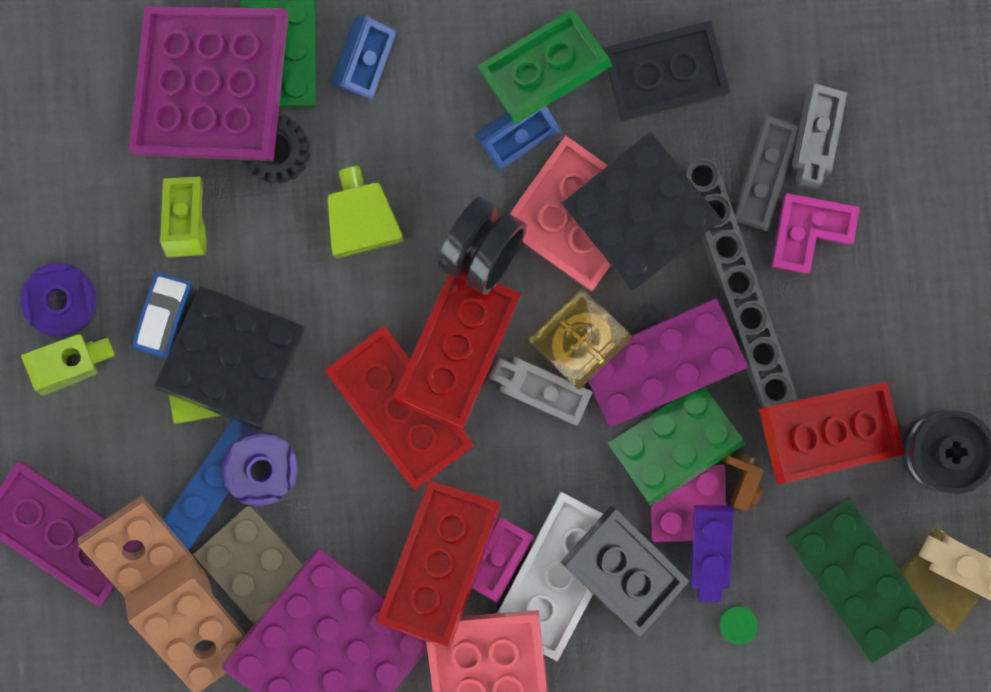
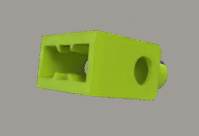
(360, 216)
(49, 367)

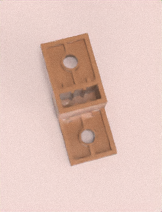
(164, 592)

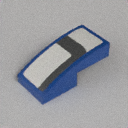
(162, 315)

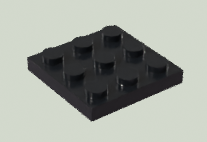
(641, 211)
(230, 358)

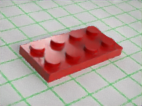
(456, 351)
(831, 432)
(411, 440)
(439, 564)

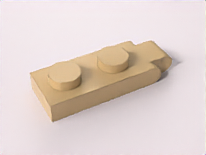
(959, 564)

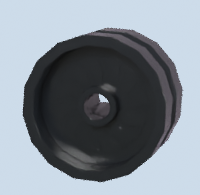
(481, 245)
(969, 458)

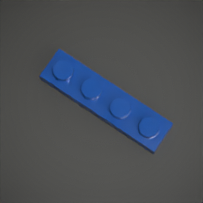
(204, 492)

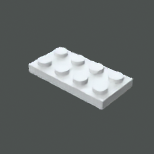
(546, 583)

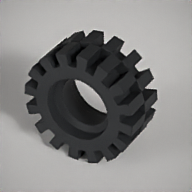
(292, 163)

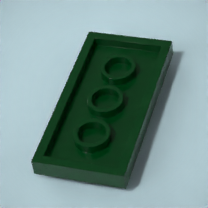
(860, 579)

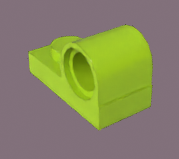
(181, 217)

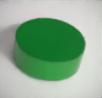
(738, 624)

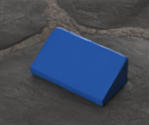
(363, 57)
(509, 141)

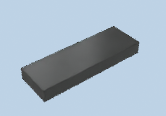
(765, 173)

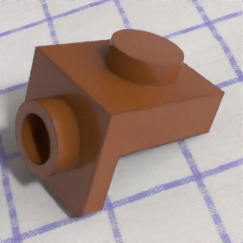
(747, 489)

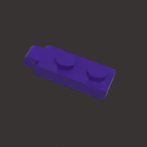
(711, 551)

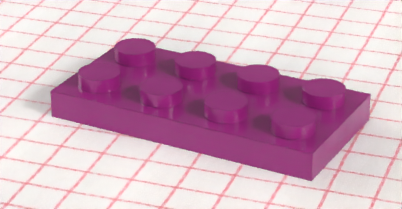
(668, 362)
(45, 526)

